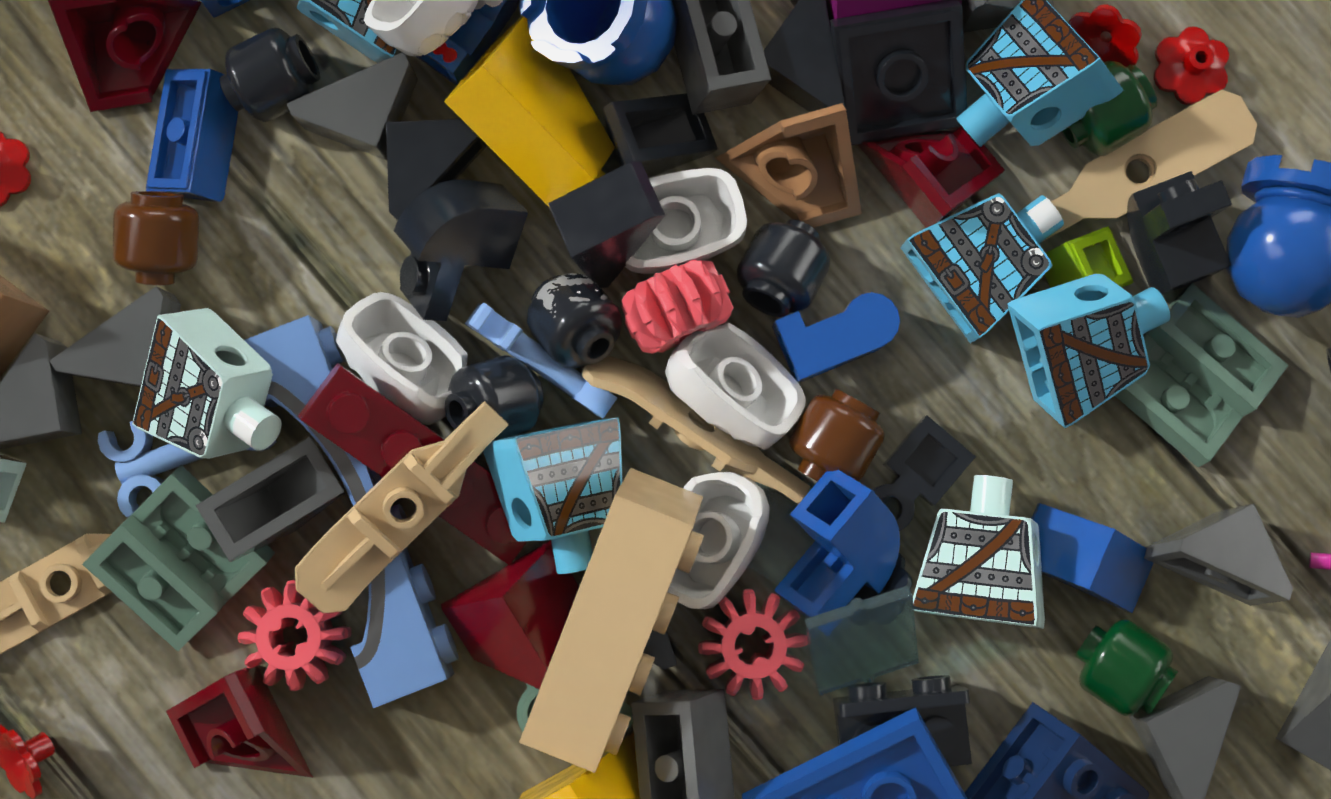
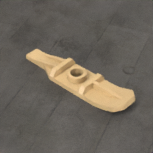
(1177, 145)
(656, 398)
(371, 536)
(31, 605)

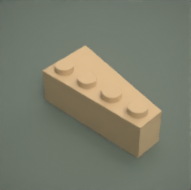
(612, 619)

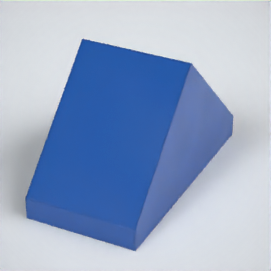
(1091, 557)

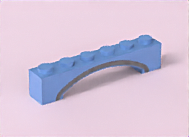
(400, 640)

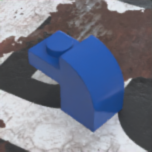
(851, 547)

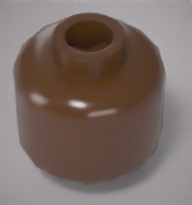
(155, 236)
(837, 435)

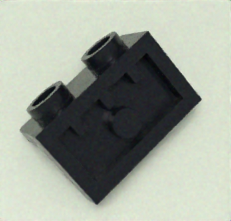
(933, 696)

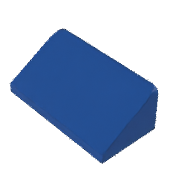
(192, 136)

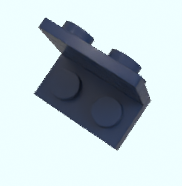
(1050, 762)

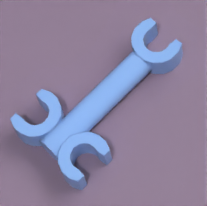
(512, 340)
(139, 464)

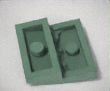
(1201, 376)
(170, 563)

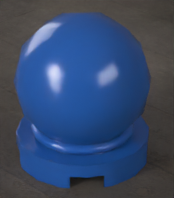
(603, 38)
(1283, 239)

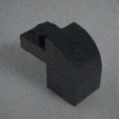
(453, 228)
(1176, 231)

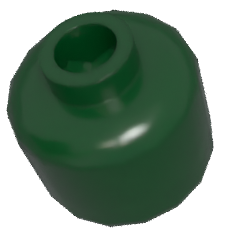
(1118, 120)
(1125, 667)

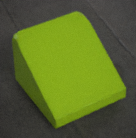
(1086, 256)

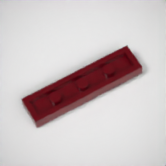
(383, 433)

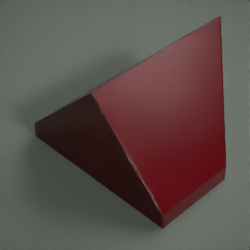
(121, 45)
(934, 170)
(515, 615)
(237, 726)

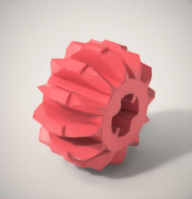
(676, 305)
(271, 647)
(759, 665)

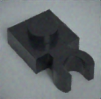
(924, 467)

